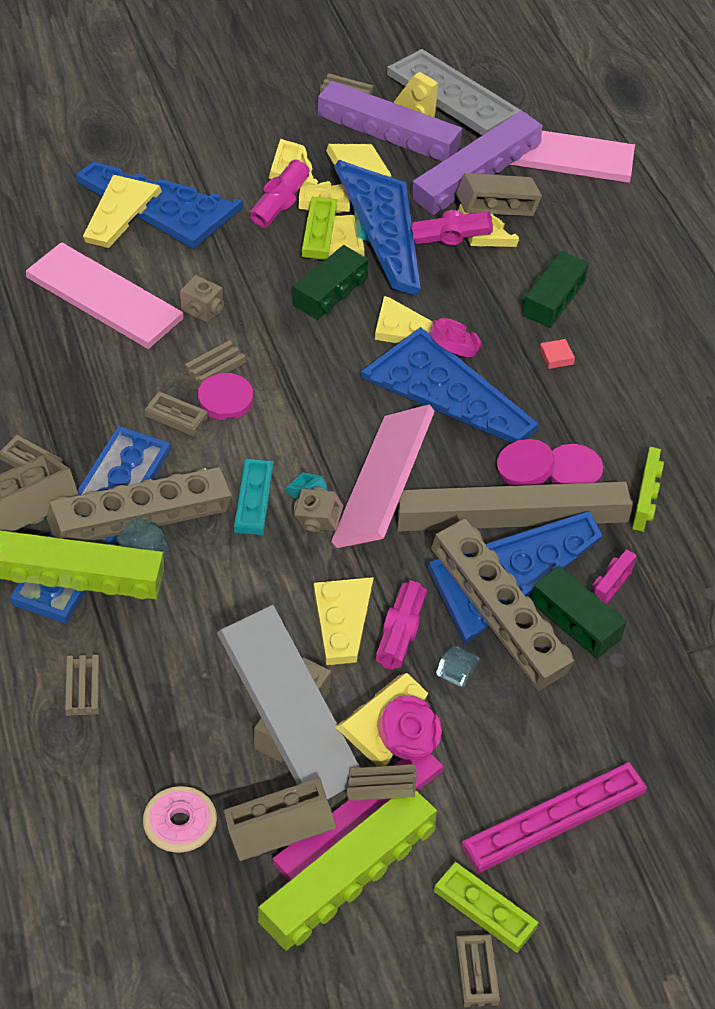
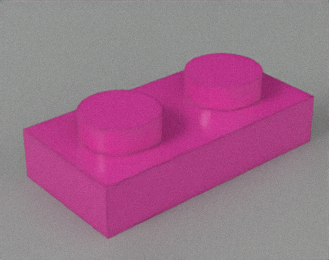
(616, 575)

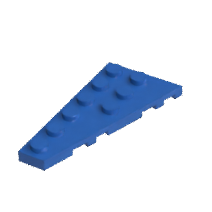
(175, 210)
(386, 218)
(437, 377)
(524, 555)

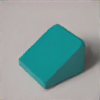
(304, 481)

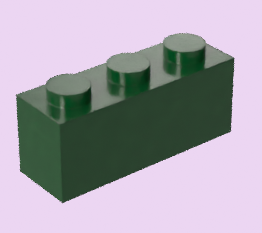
(330, 282)
(555, 289)
(578, 612)

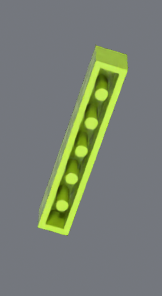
(80, 565)
(346, 868)

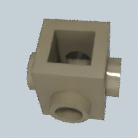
(201, 298)
(318, 509)

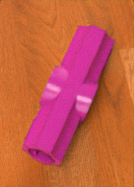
(279, 193)
(452, 227)
(401, 625)

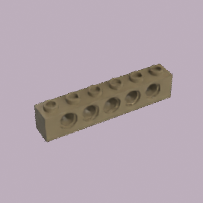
(183, 504)
(539, 667)

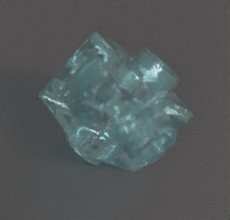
(143, 535)

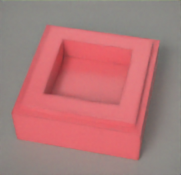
(557, 353)

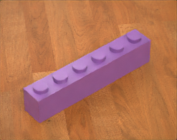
(389, 121)
(485, 155)

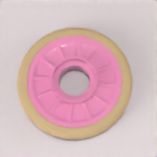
(179, 837)

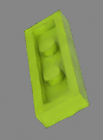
(319, 228)
(648, 490)
(486, 907)

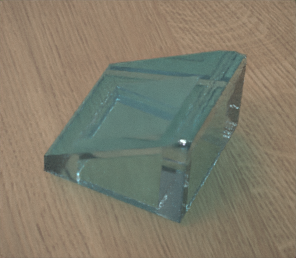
(457, 666)

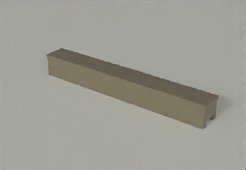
(512, 505)

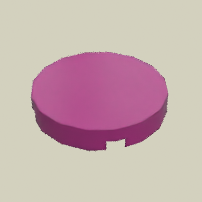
(454, 338)
(225, 396)
(525, 463)
(576, 465)
(409, 728)

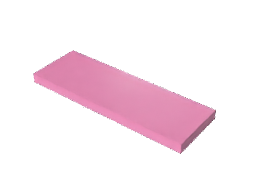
(581, 156)
(104, 295)
(383, 477)

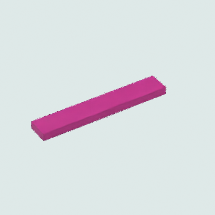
(347, 817)
(553, 817)

